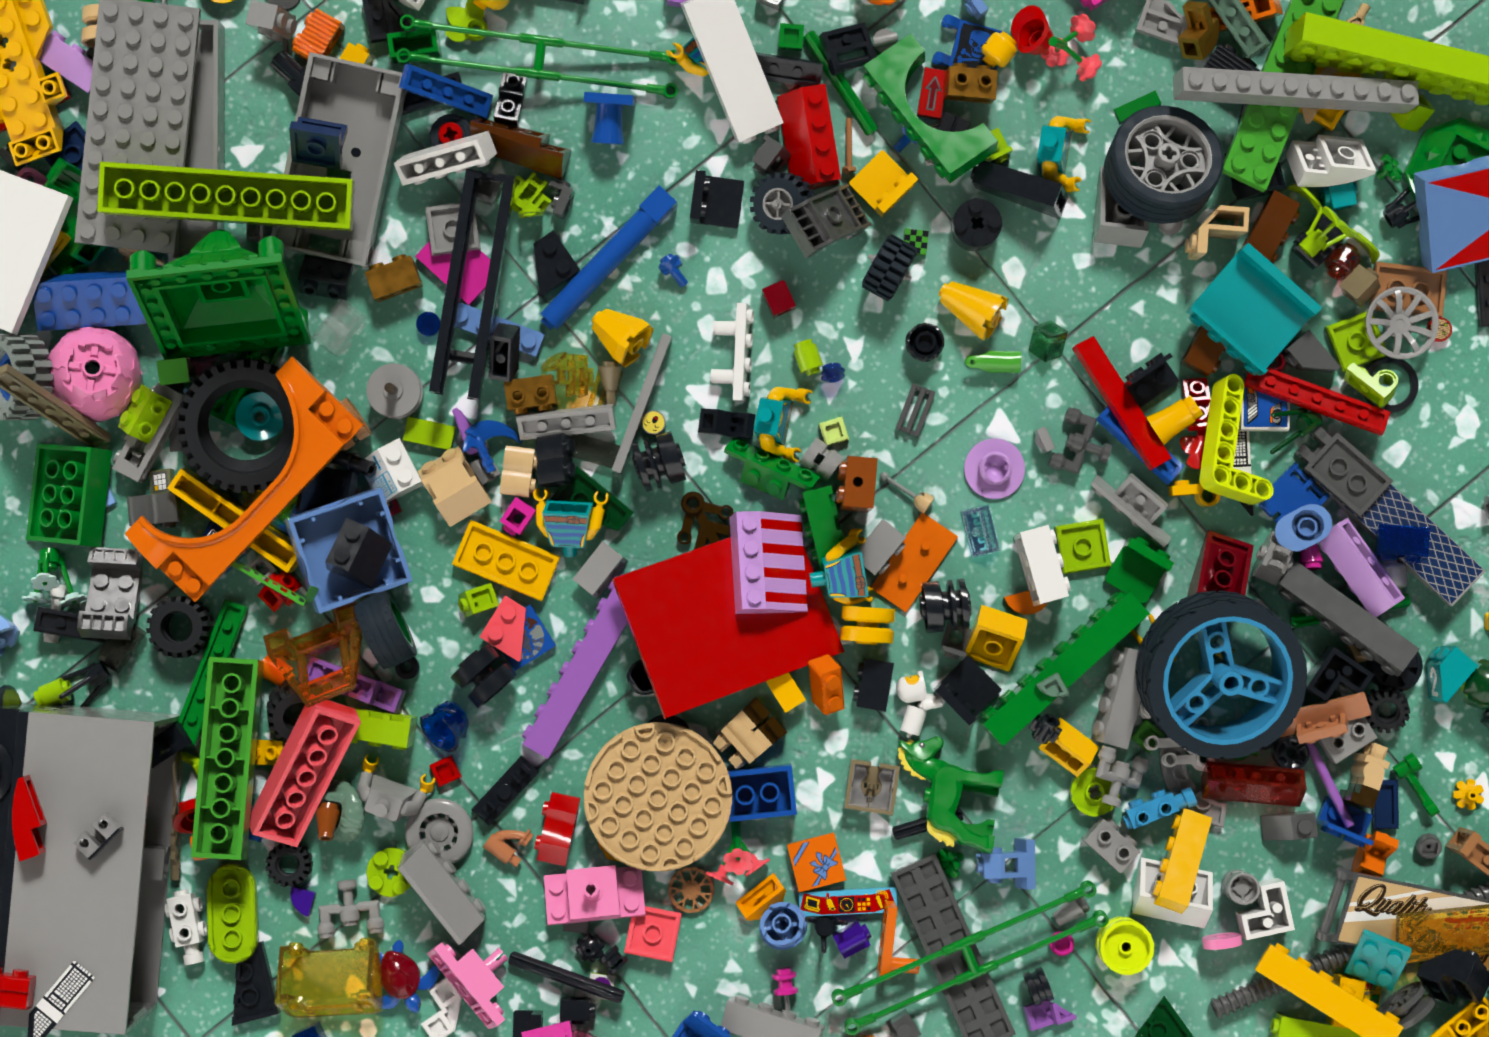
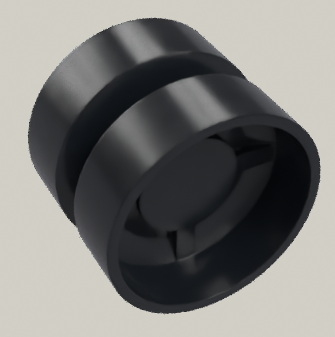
(478, 670)

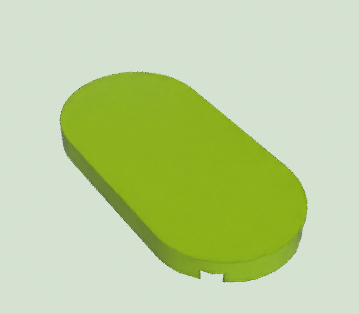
(232, 913)

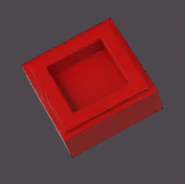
(445, 771)

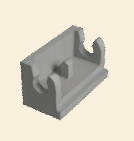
(600, 570)

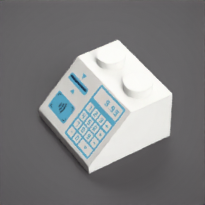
(394, 471)

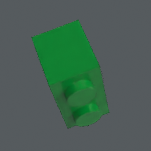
(416, 42)

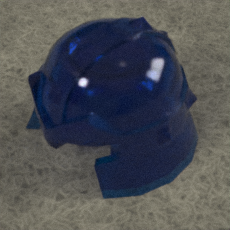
(445, 726)

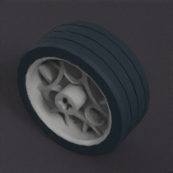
(1150, 188)

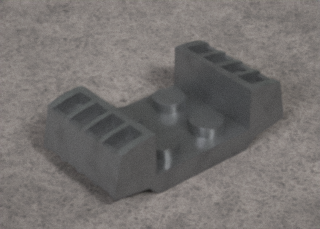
(825, 220)
(111, 593)

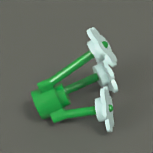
(48, 562)

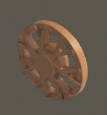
(691, 889)

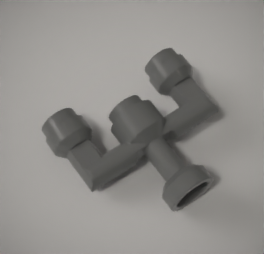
(1079, 443)

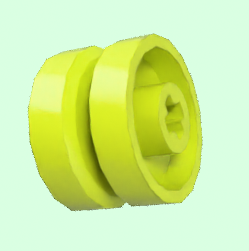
(1135, 955)

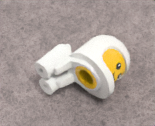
(914, 689)

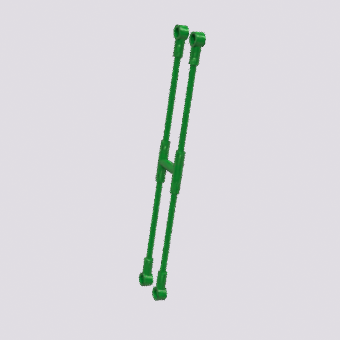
(541, 43)
(964, 945)

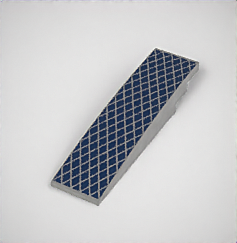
(1448, 567)

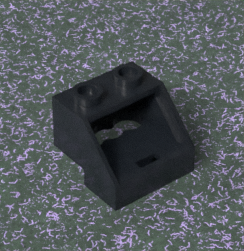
(1455, 976)

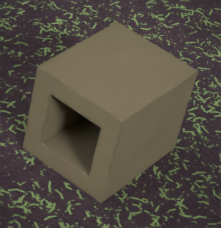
(1360, 285)

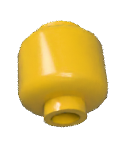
(999, 49)

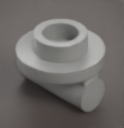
(884, 39)

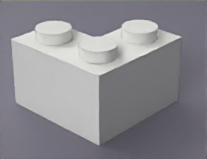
(1271, 916)

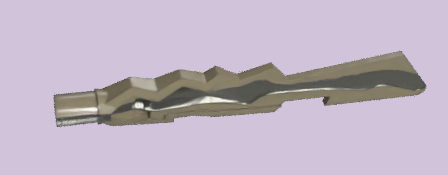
(175, 843)

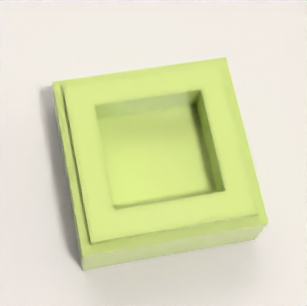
(834, 431)

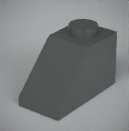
(1309, 355)
(1289, 826)

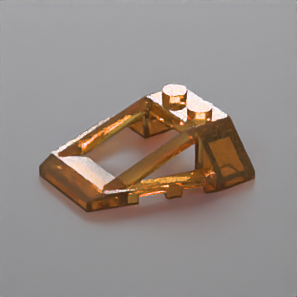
(282, 647)

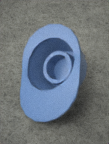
(1303, 527)

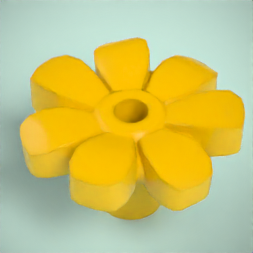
(1468, 794)

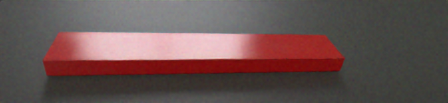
(1319, 400)
(1121, 403)

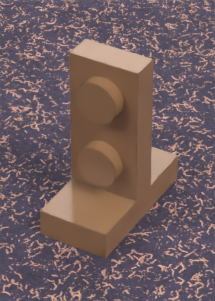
(1470, 847)

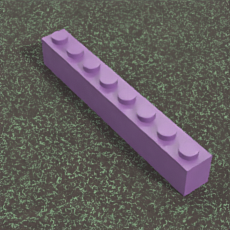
(577, 676)

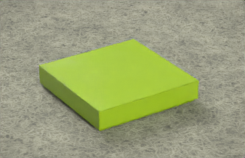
(1351, 341)
(1083, 546)

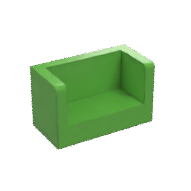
(174, 371)

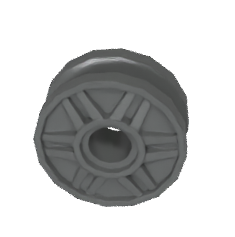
(1409, 1004)

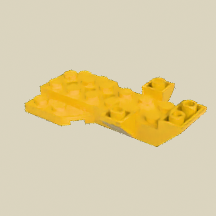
(26, 94)

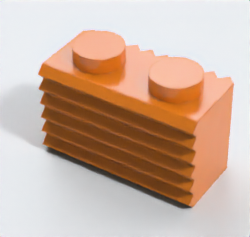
(318, 36)
(826, 684)

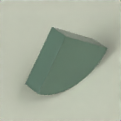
(1053, 686)

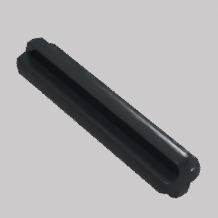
(916, 827)

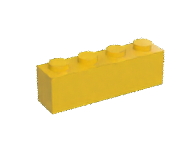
(1182, 860)

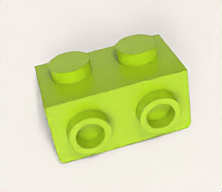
(144, 414)

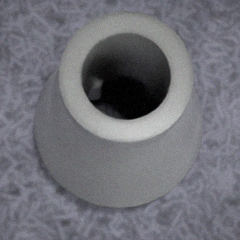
(1071, 911)

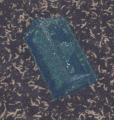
(980, 531)

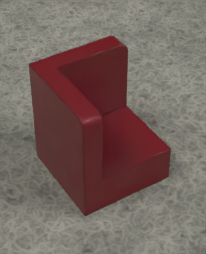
(778, 298)

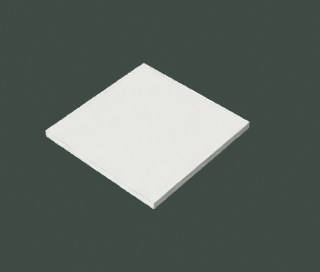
(28, 230)

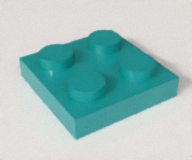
(1378, 960)

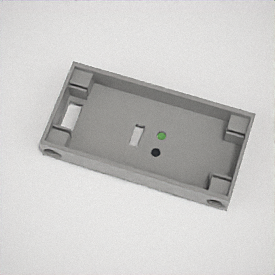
(372, 109)

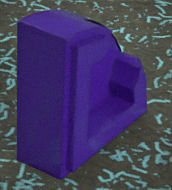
(302, 899)

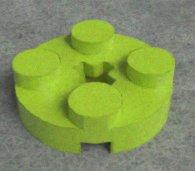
(1081, 797)
(379, 880)

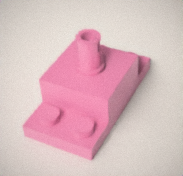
(594, 894)
(473, 980)

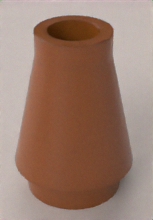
(327, 819)

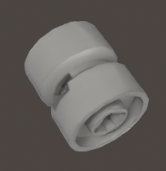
(828, 464)
(1240, 887)

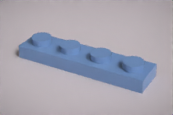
(469, 320)

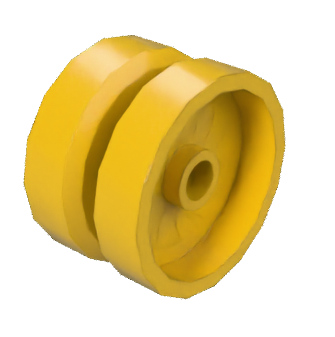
(867, 625)

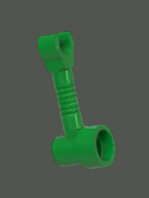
(1407, 769)

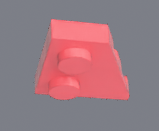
(506, 628)

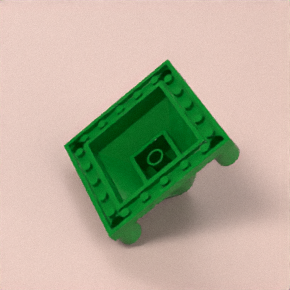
(219, 298)

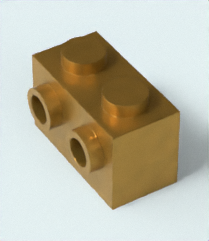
(970, 84)
(393, 278)
(530, 394)

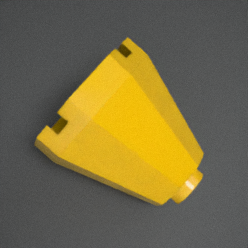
(622, 335)

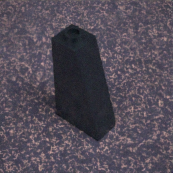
(1020, 188)

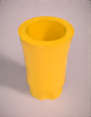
(1174, 418)

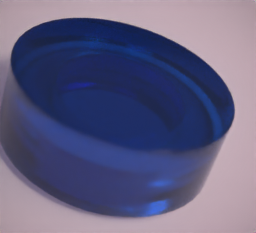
(428, 324)

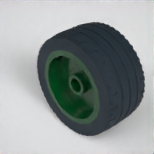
(385, 629)

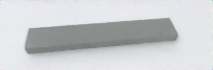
(642, 403)

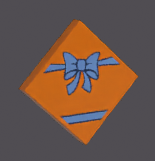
(816, 862)

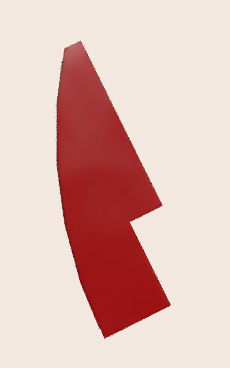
(26, 818)

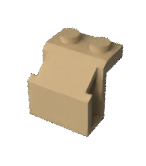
(1197, 242)
(454, 486)

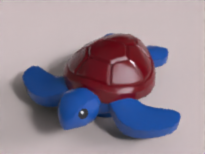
(402, 978)

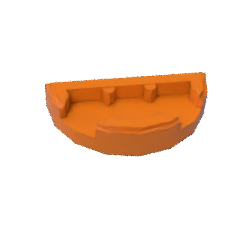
(1023, 603)

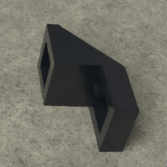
(726, 423)

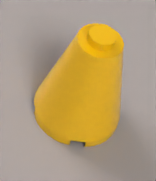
(974, 307)

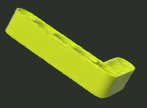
(1228, 396)

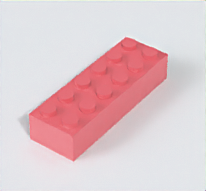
(303, 772)

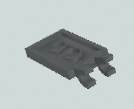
(1344, 471)

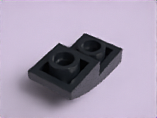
(510, 99)

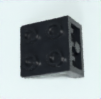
(716, 201)
(1152, 381)
(327, 488)
(968, 689)

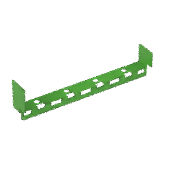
(311, 593)

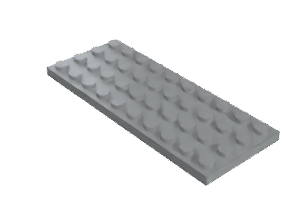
(137, 112)

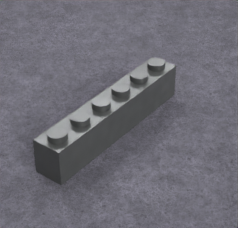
(1347, 619)

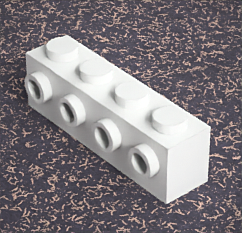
(446, 158)

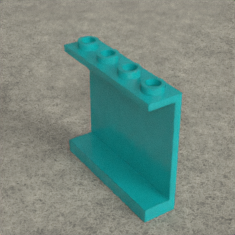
(1252, 309)

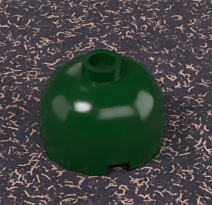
(1478, 687)

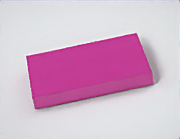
(474, 274)

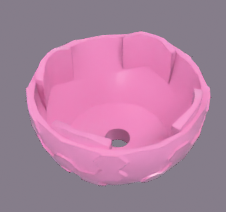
(98, 394)

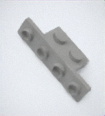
(1137, 503)

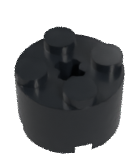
(978, 238)

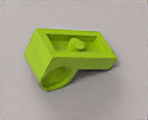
(1370, 386)

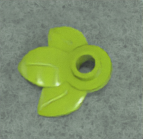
(466, 17)

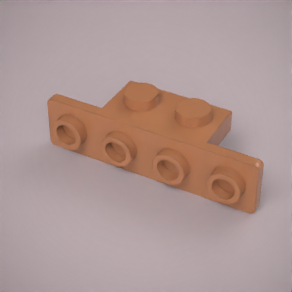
(1328, 718)

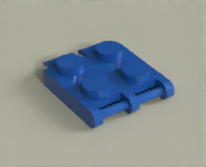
(1292, 493)

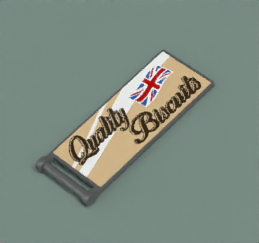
(1376, 901)

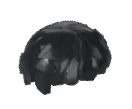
(924, 342)

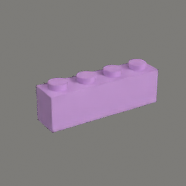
(67, 60)
(1360, 569)

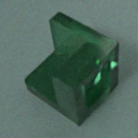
(1048, 341)

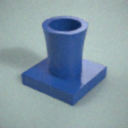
(609, 116)

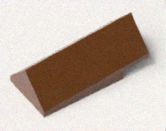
(524, 147)

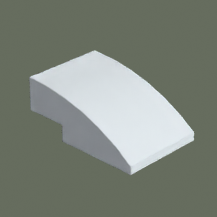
(1329, 161)

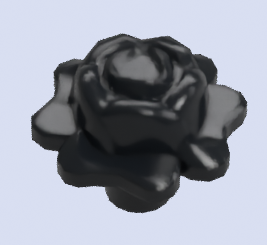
(590, 947)

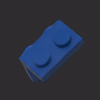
(699, 1025)

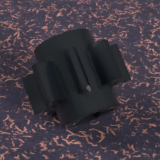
(1045, 728)

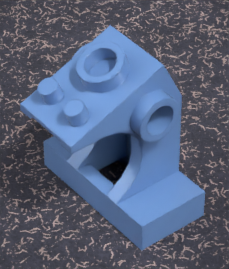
(993, 865)

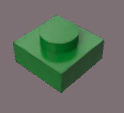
(791, 37)

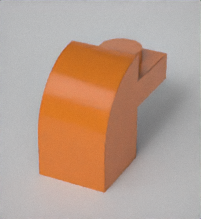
(1372, 859)

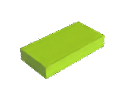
(429, 433)

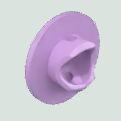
(994, 468)

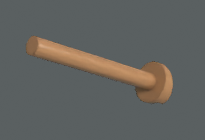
(848, 168)

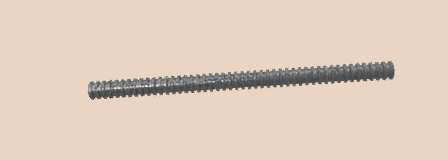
(1327, 961)

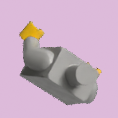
(389, 798)

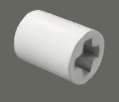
(913, 720)

